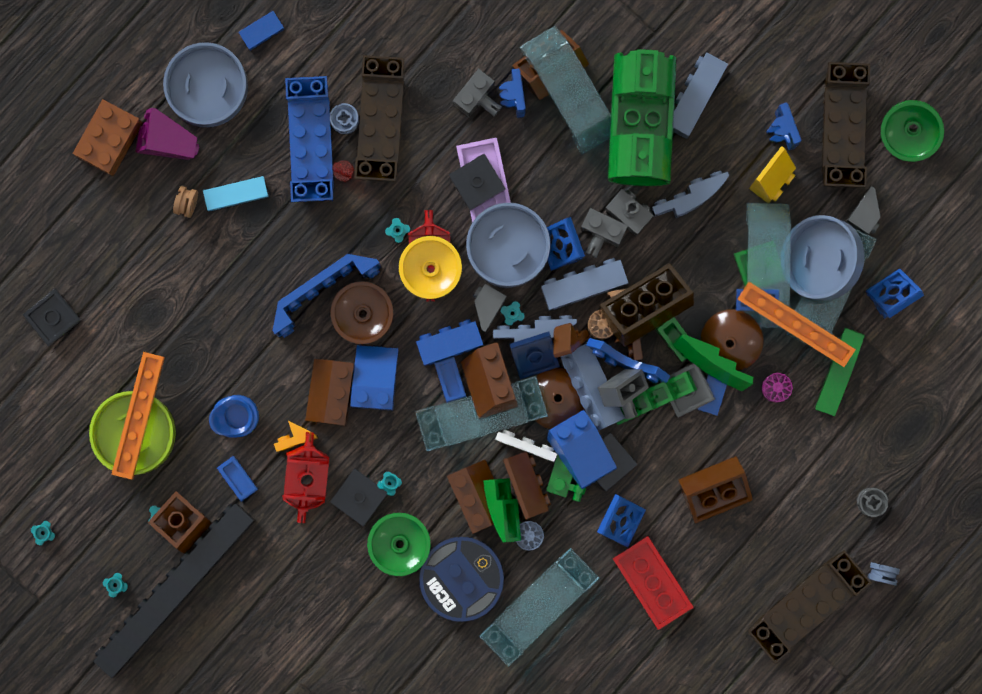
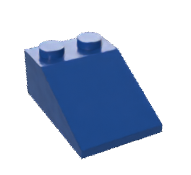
(374, 378)
(581, 449)

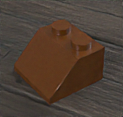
(180, 522)

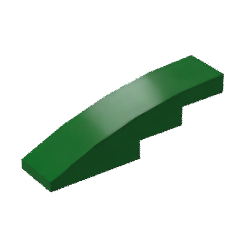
(708, 359)
(838, 376)
(662, 394)

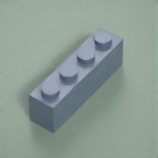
(697, 94)
(584, 285)
(586, 377)

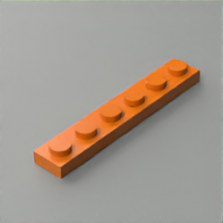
(796, 324)
(138, 415)

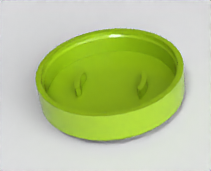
(108, 425)

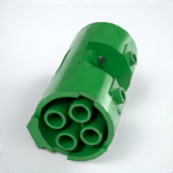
(642, 118)

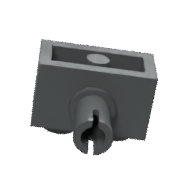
(476, 94)
(629, 212)
(603, 230)
(622, 389)

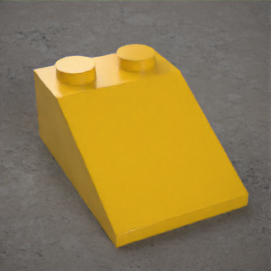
(774, 176)

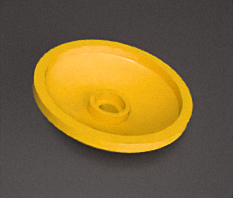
(427, 252)

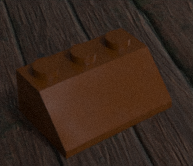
(530, 76)
(489, 381)
(330, 392)
(527, 484)
(715, 489)
(470, 493)

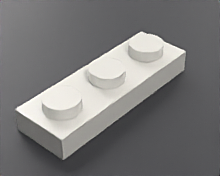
(526, 445)

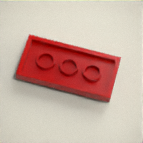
(652, 583)

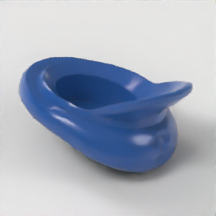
(234, 416)

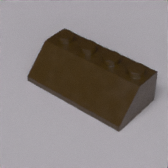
(647, 304)

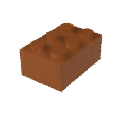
(107, 137)

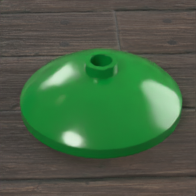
(909, 143)
(383, 546)

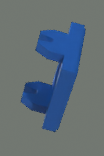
(513, 93)
(784, 127)
(577, 252)
(906, 283)
(631, 524)

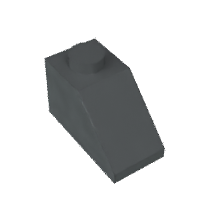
(866, 213)
(488, 304)

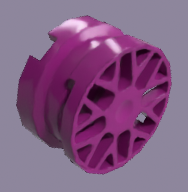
(777, 387)

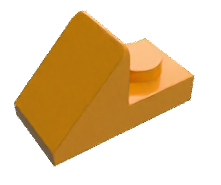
(298, 438)

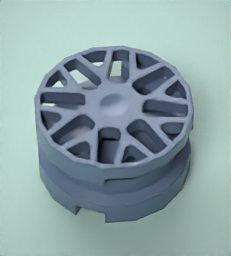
(344, 118)
(531, 535)
(881, 571)

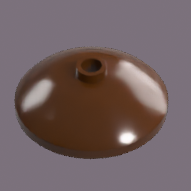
(356, 298)
(739, 328)
(558, 382)

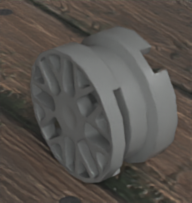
(872, 502)

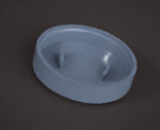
(205, 84)
(508, 245)
(824, 257)

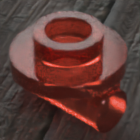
(343, 170)

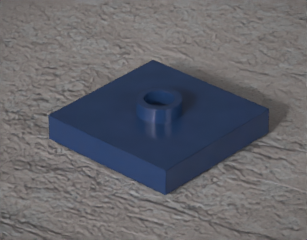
(534, 355)

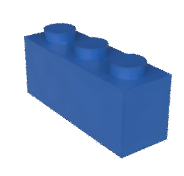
(449, 342)

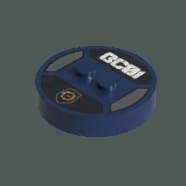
(461, 579)

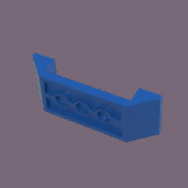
(310, 139)
(284, 324)

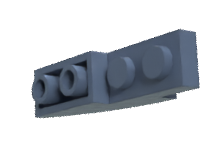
(699, 193)
(542, 325)

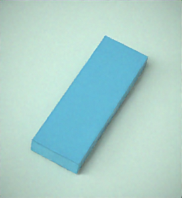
(235, 193)

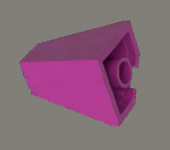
(165, 137)

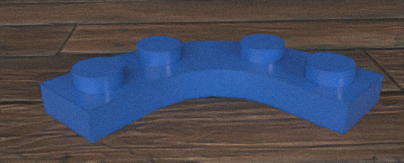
(615, 358)

